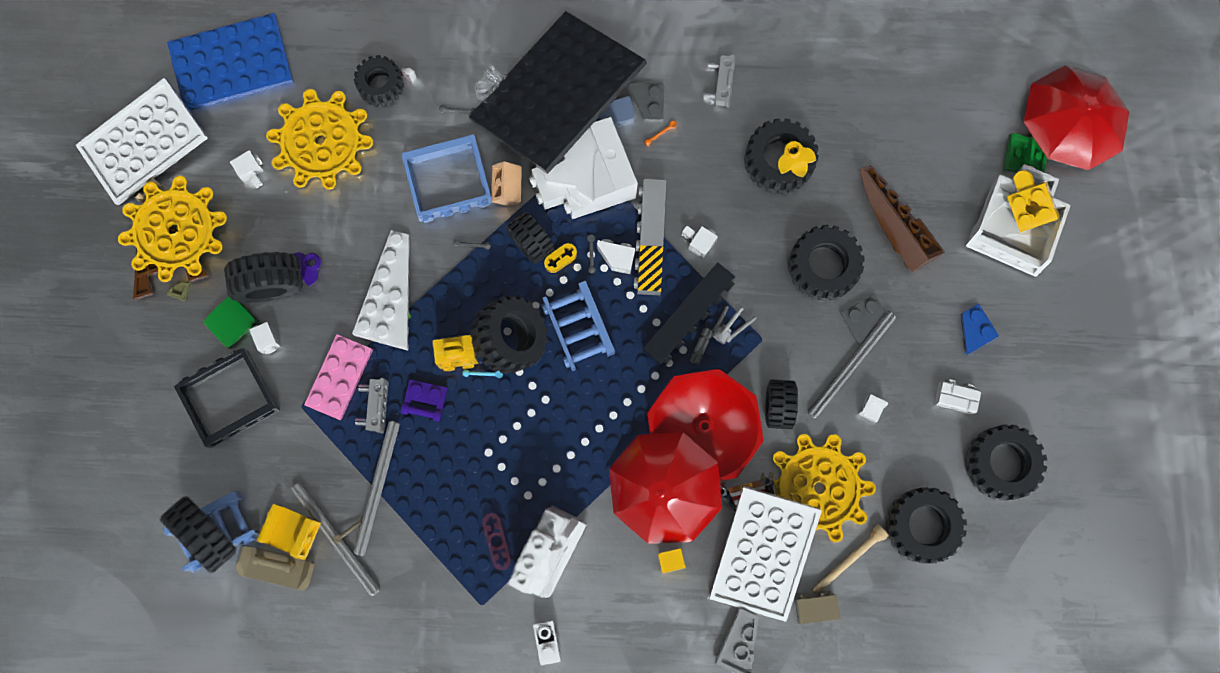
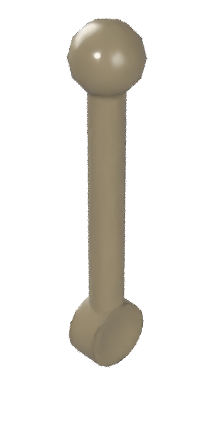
(337, 539)

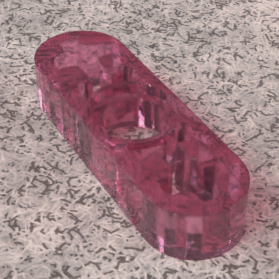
(487, 528)

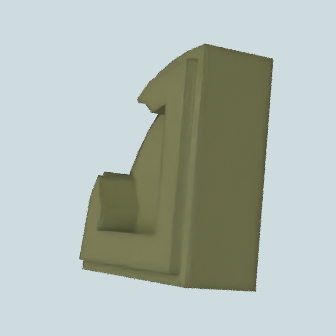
(180, 291)

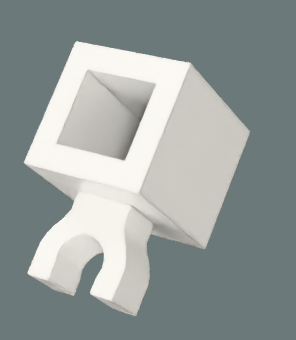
(248, 167)
(701, 241)

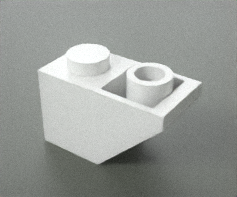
(617, 256)
(547, 643)

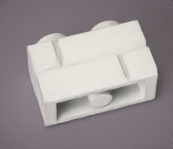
(957, 397)

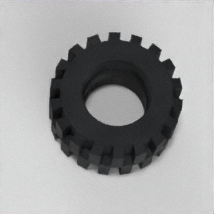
(375, 67)
(530, 237)
(781, 404)

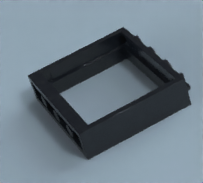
(238, 426)

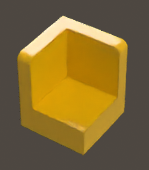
(671, 560)

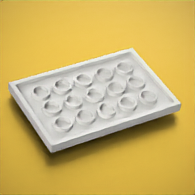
(141, 141)
(765, 553)

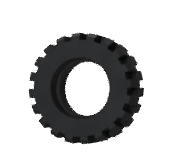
(757, 165)
(838, 242)
(263, 277)
(527, 324)
(1031, 462)
(951, 520)
(198, 534)

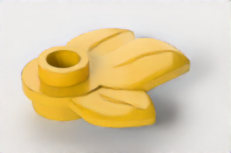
(796, 162)

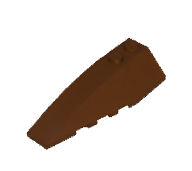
(907, 235)

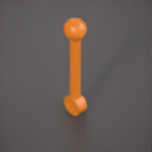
(672, 124)

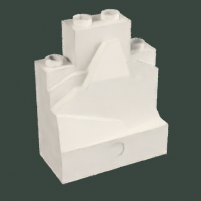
(589, 175)
(998, 233)
(547, 552)

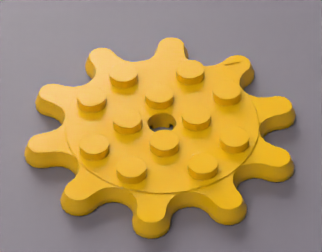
(314, 120)
(158, 214)
(835, 472)

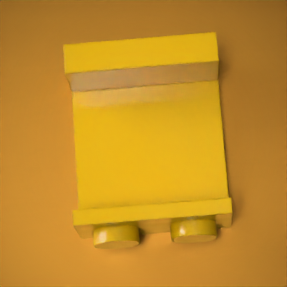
(288, 531)

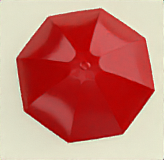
(1076, 117)
(714, 414)
(665, 488)

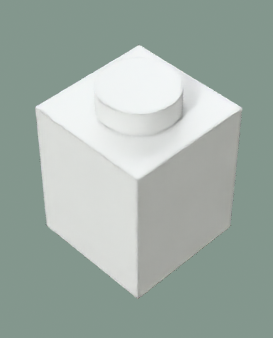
(265, 338)

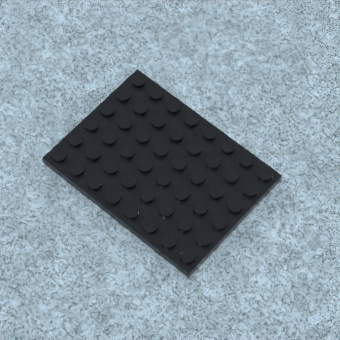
(557, 91)

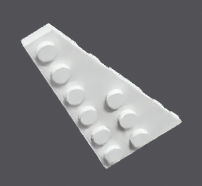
(387, 301)

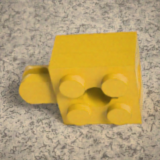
(1032, 202)
(455, 353)

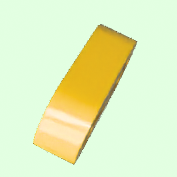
(557, 254)

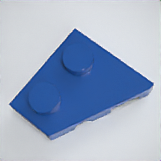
(976, 329)

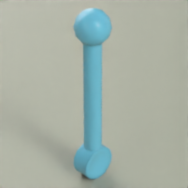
(466, 373)

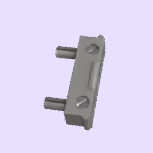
(725, 80)
(376, 405)

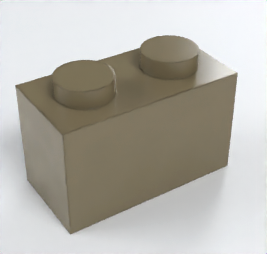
(817, 608)

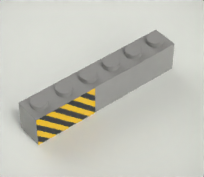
(651, 237)

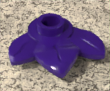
(309, 273)

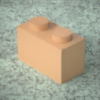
(506, 184)

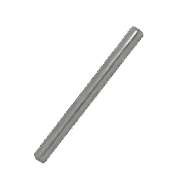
(852, 364)
(376, 488)
(330, 532)

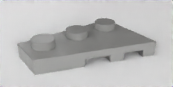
(738, 647)

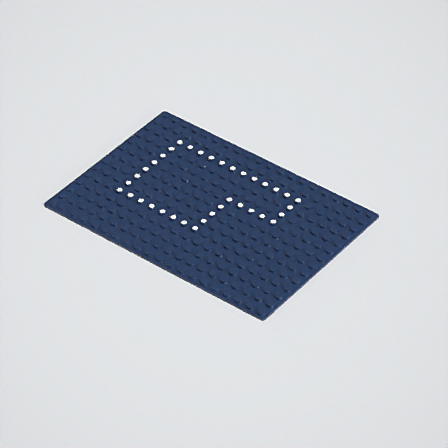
(534, 432)

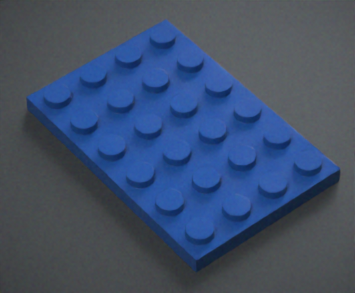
(230, 62)

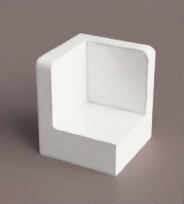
(872, 408)

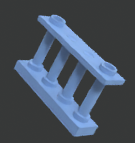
(597, 328)
(213, 511)

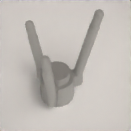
(722, 333)

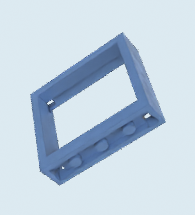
(440, 150)

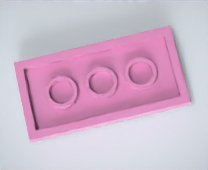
(338, 377)

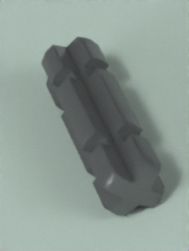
(701, 346)

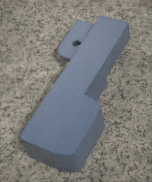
(620, 111)

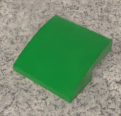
(1023, 151)
(230, 322)

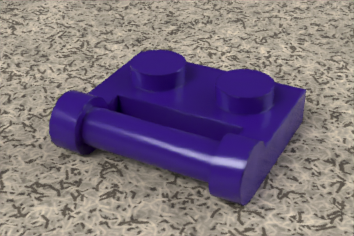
(427, 394)

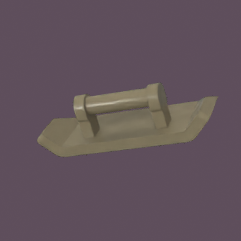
(274, 567)

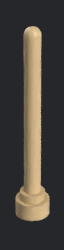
(877, 535)

